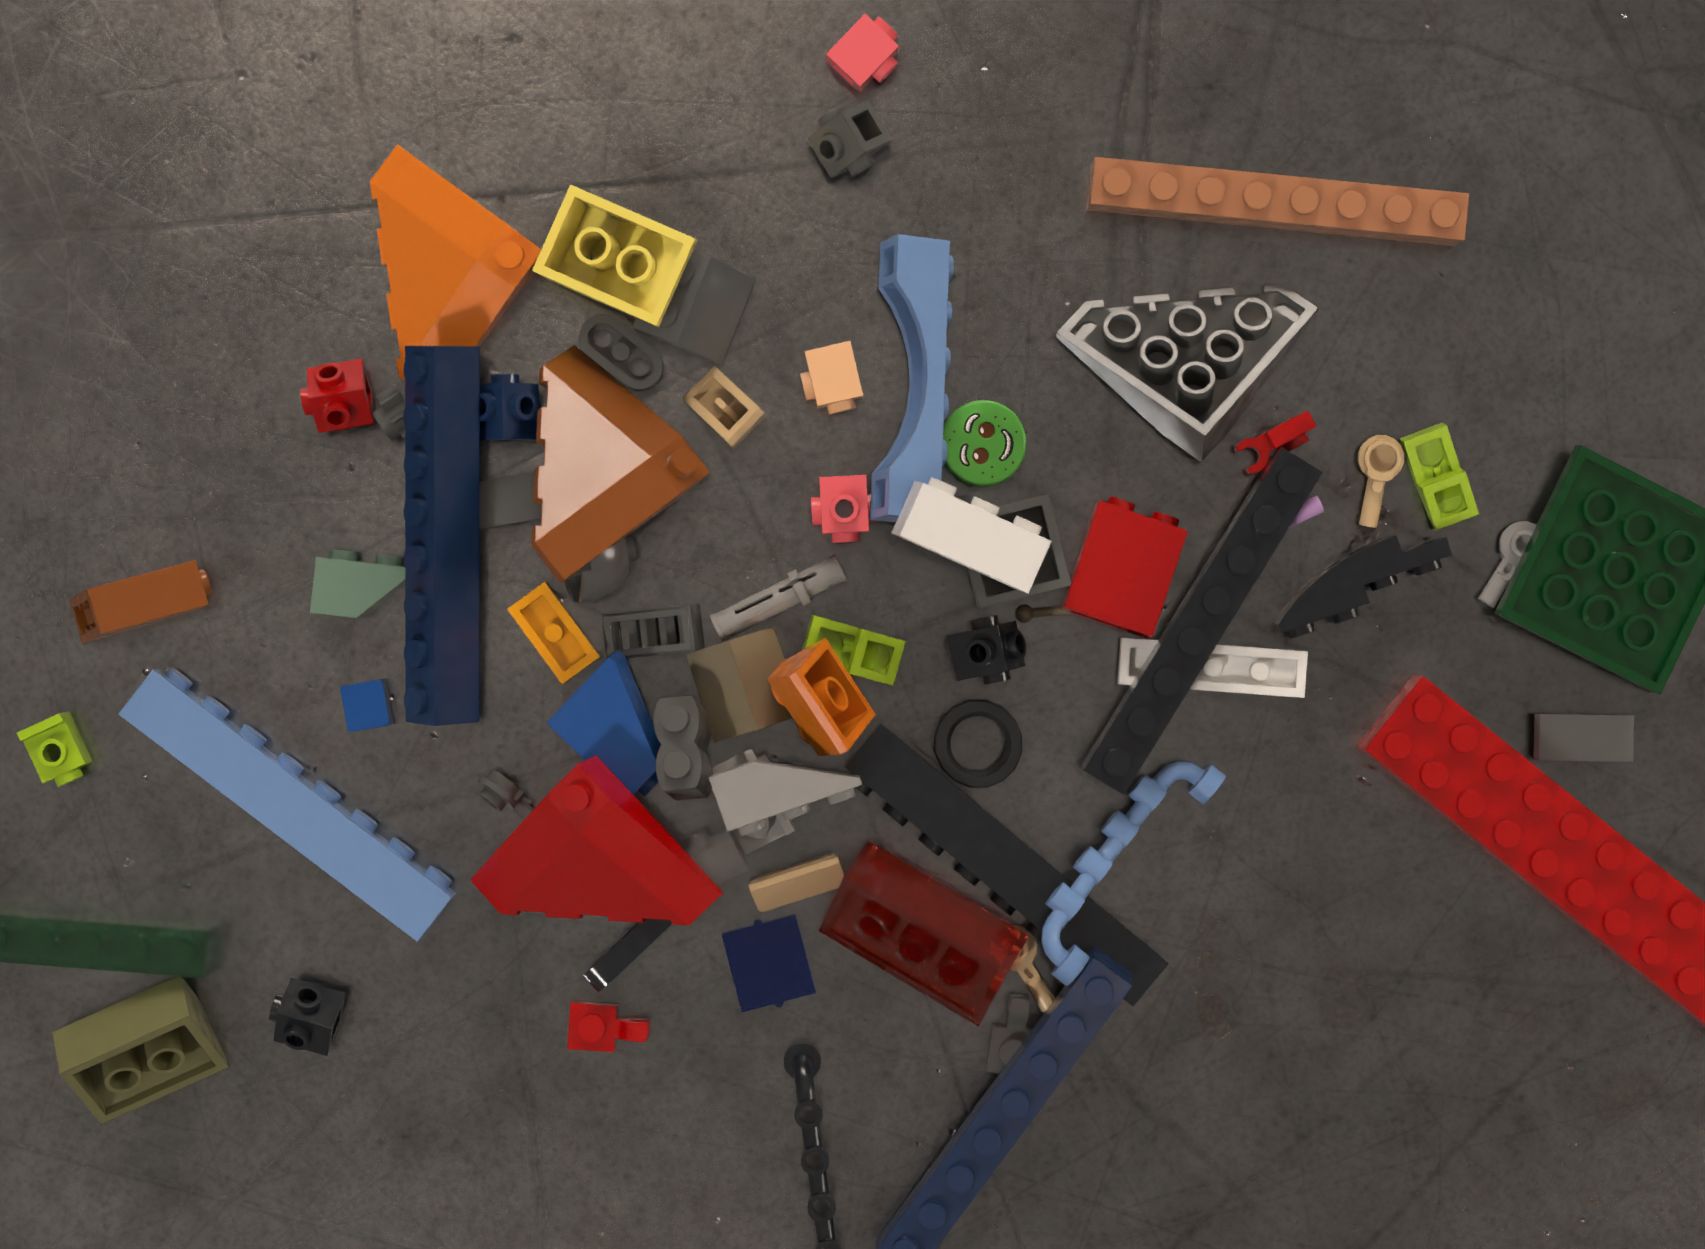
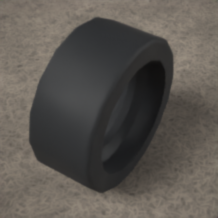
(990, 776)

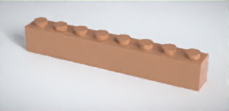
(1277, 201)

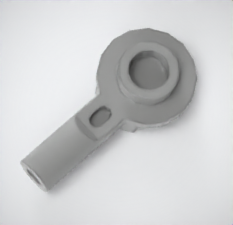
(1511, 547)

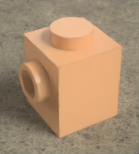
(832, 378)

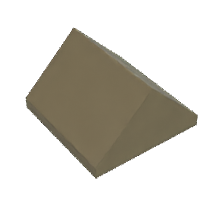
(735, 683)

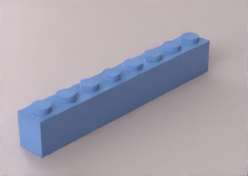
(289, 803)

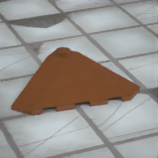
(603, 466)

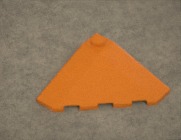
(445, 258)

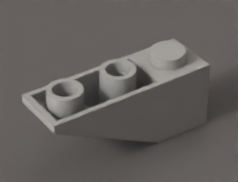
(765, 789)

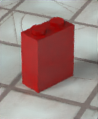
(1124, 567)

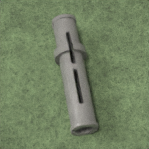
(779, 597)

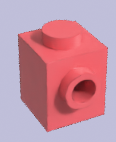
(865, 53)

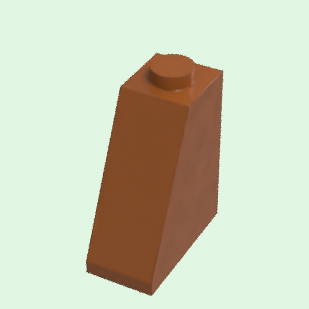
(140, 601)

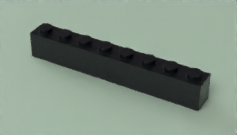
(1201, 620)
(991, 853)

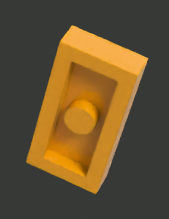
(553, 632)

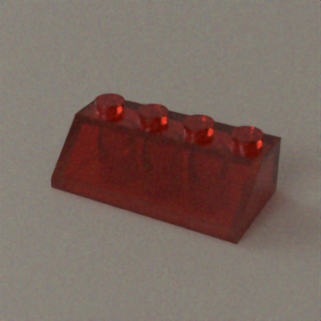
(923, 933)

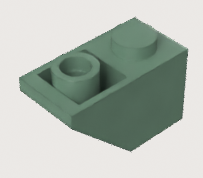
(354, 587)

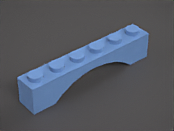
(915, 285)

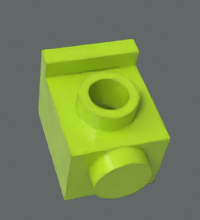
(63, 732)

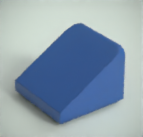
(367, 705)

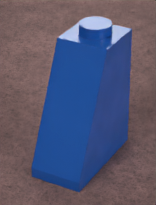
(612, 722)

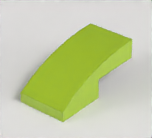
(1438, 476)
(860, 650)

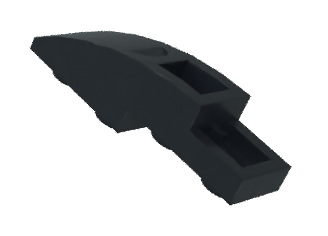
(1341, 588)

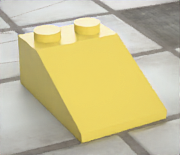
(614, 255)

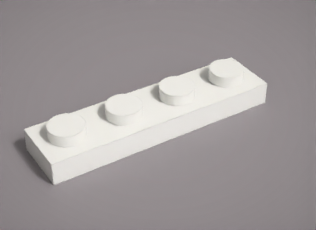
(1230, 669)

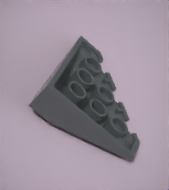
(1190, 361)

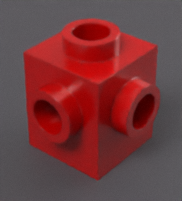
(338, 396)

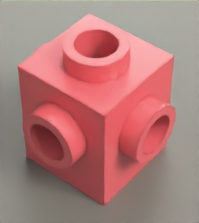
(839, 489)

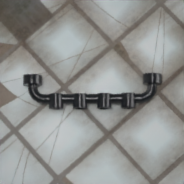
(802, 1063)

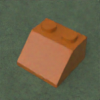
(821, 699)

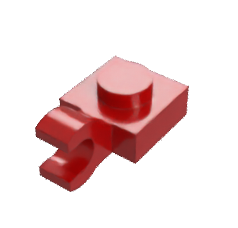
(1287, 435)
(597, 1026)

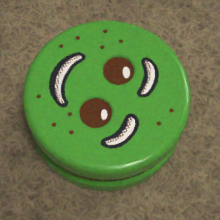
(983, 443)

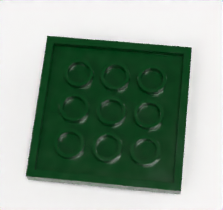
(1612, 571)

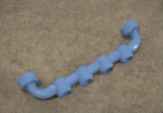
(1095, 864)

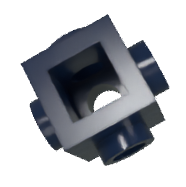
(508, 409)

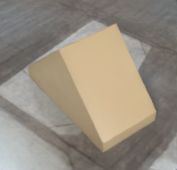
(724, 407)

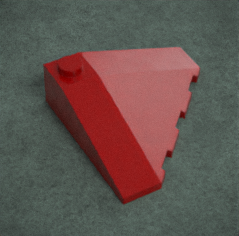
(595, 855)

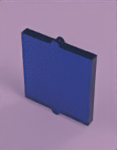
(768, 963)

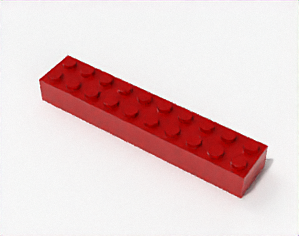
(1545, 838)

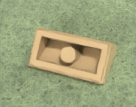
(796, 882)

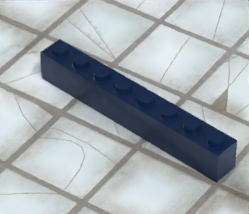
(441, 534)
(1008, 1106)

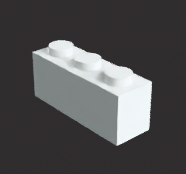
(972, 534)

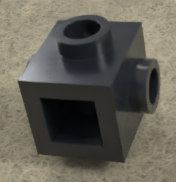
(987, 650)
(307, 1016)

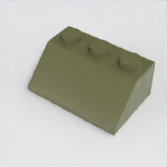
(138, 1050)

